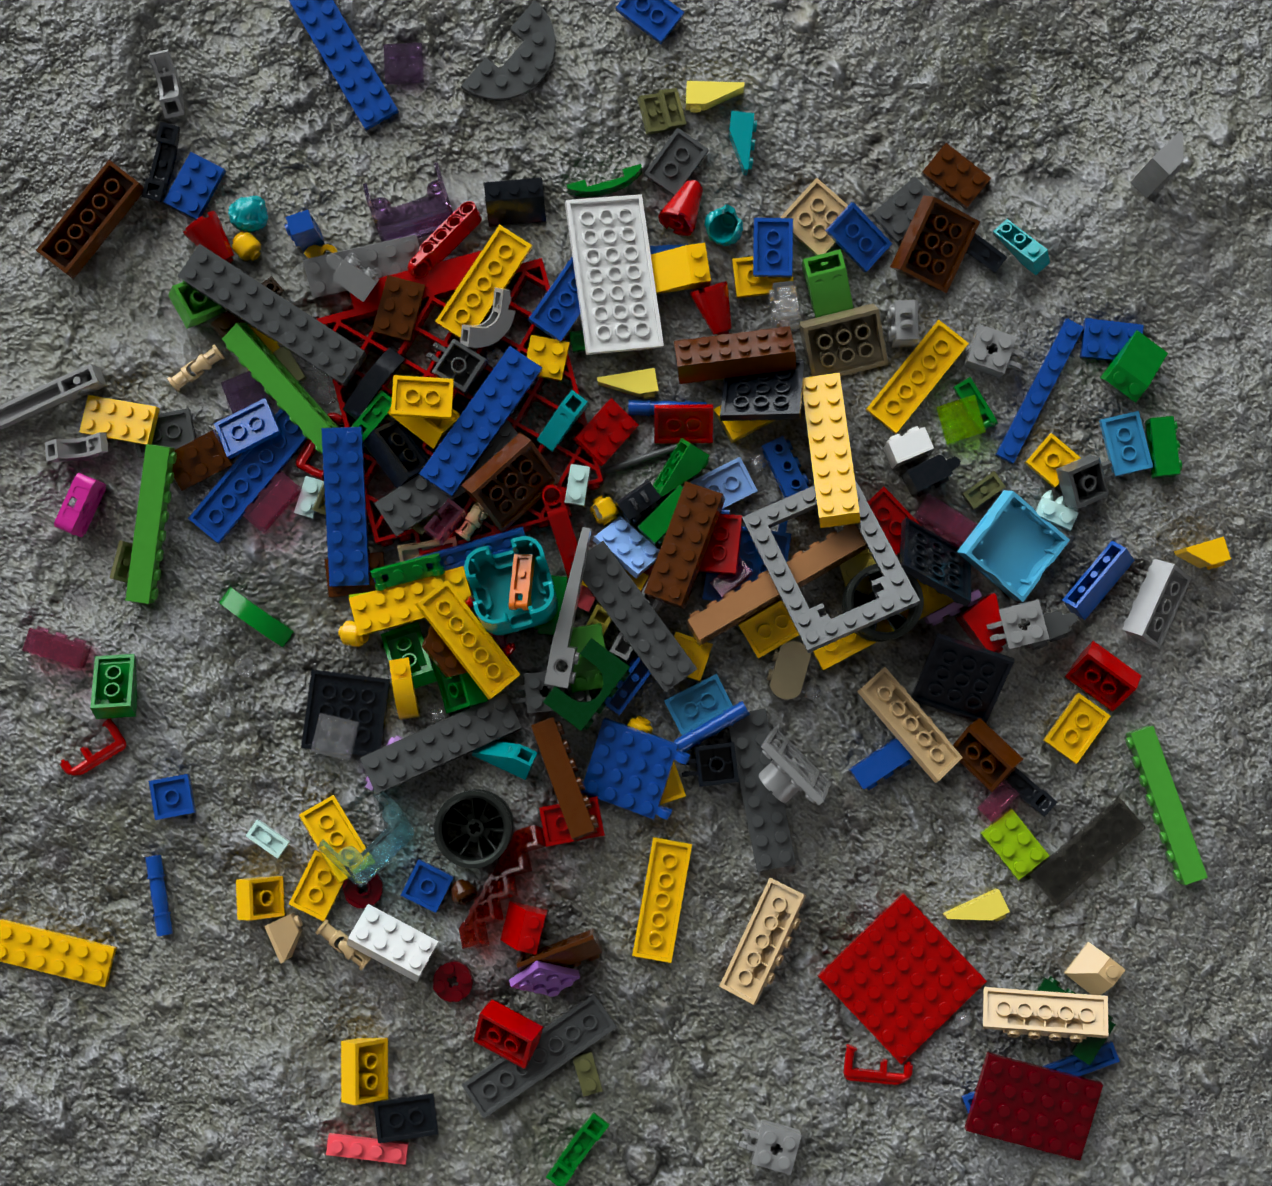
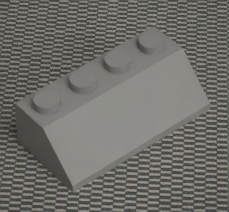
(1160, 167)
(1156, 603)

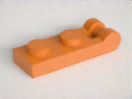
(521, 581)

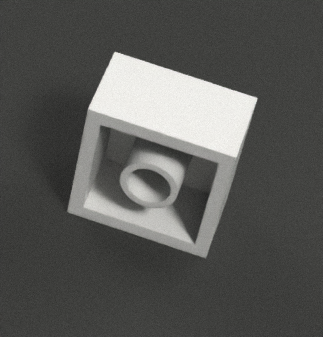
(908, 447)

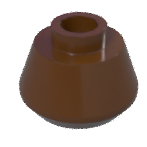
(463, 892)

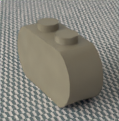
(789, 670)

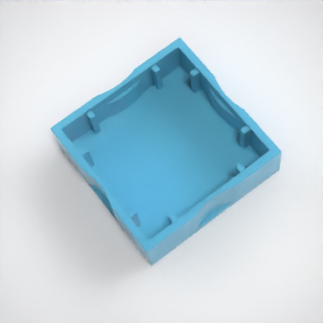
(1013, 545)

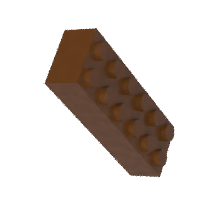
(90, 219)
(735, 355)
(684, 545)
(564, 779)

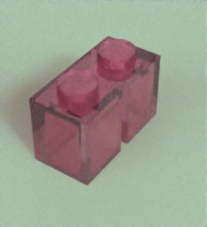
(451, 517)

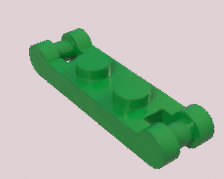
(407, 571)

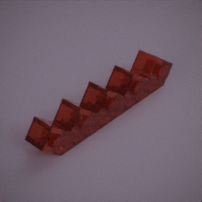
(500, 886)

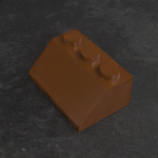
(986, 754)

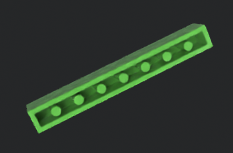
(278, 382)
(150, 524)
(1166, 805)

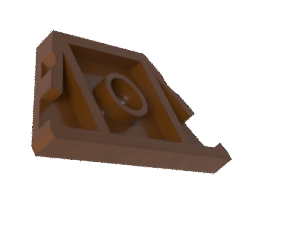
(442, 655)

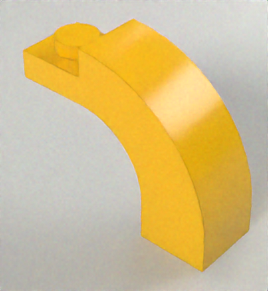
(403, 688)

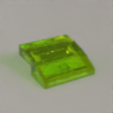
(960, 419)

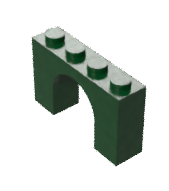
(581, 713)
(1088, 1047)

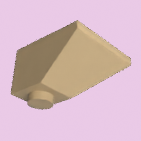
(285, 935)
(1094, 970)

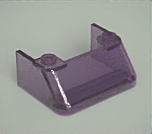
(414, 217)

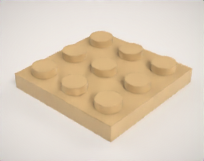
(813, 215)

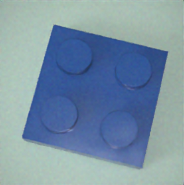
(172, 796)
(427, 885)

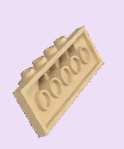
(910, 724)
(763, 941)
(1045, 1014)

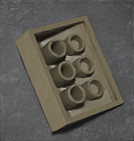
(844, 341)

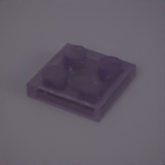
(403, 63)
(243, 391)

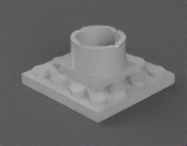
(790, 771)

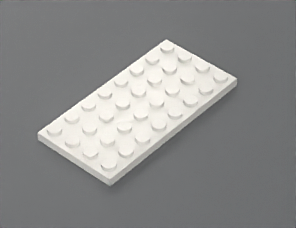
(614, 274)

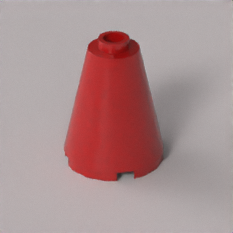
(683, 209)
(210, 235)
(714, 307)

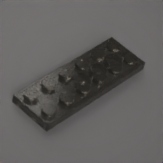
(1087, 851)

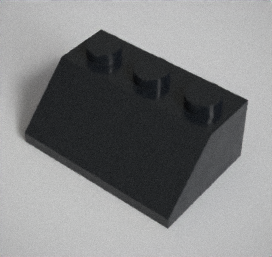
(515, 202)
(396, 452)

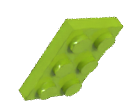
(1014, 844)

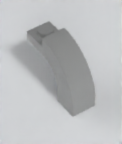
(494, 327)

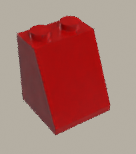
(975, 620)
(524, 927)

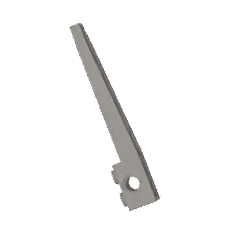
(68, 387)
(561, 641)

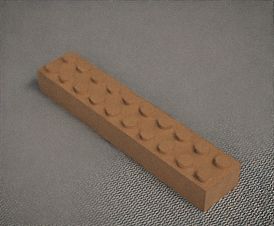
(762, 592)

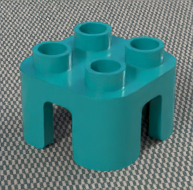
(491, 582)

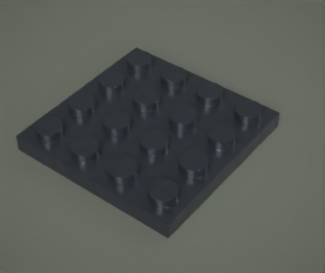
(764, 396)
(935, 562)
(962, 678)
(350, 698)

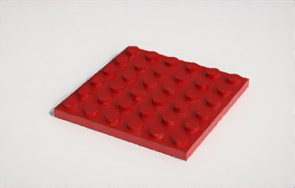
(902, 978)

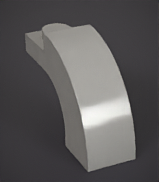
(169, 84)
(76, 449)

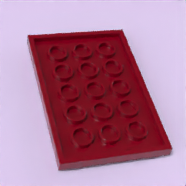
(1033, 1106)

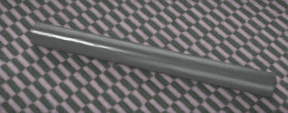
(640, 459)

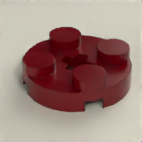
(361, 900)
(464, 979)

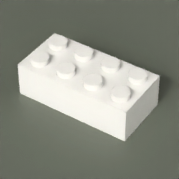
(392, 942)

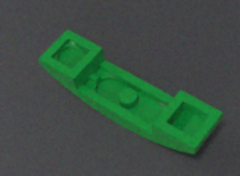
(580, 188)
(256, 617)
(577, 1150)

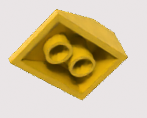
(681, 268)

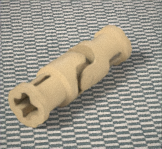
(197, 366)
(472, 521)
(332, 936)

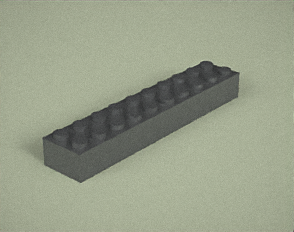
(272, 315)

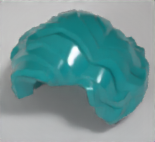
(248, 214)
(724, 226)

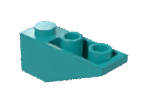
(740, 135)
(1023, 247)
(562, 420)
(508, 756)

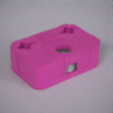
(80, 505)

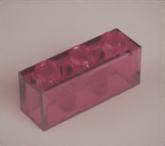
(272, 502)
(944, 520)
(57, 647)

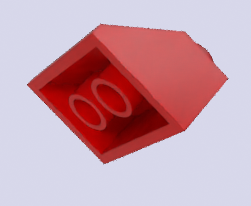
(1103, 676)
(507, 1033)

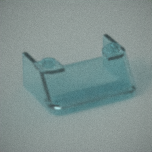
(364, 866)

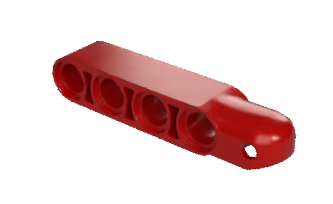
(445, 238)
(560, 525)

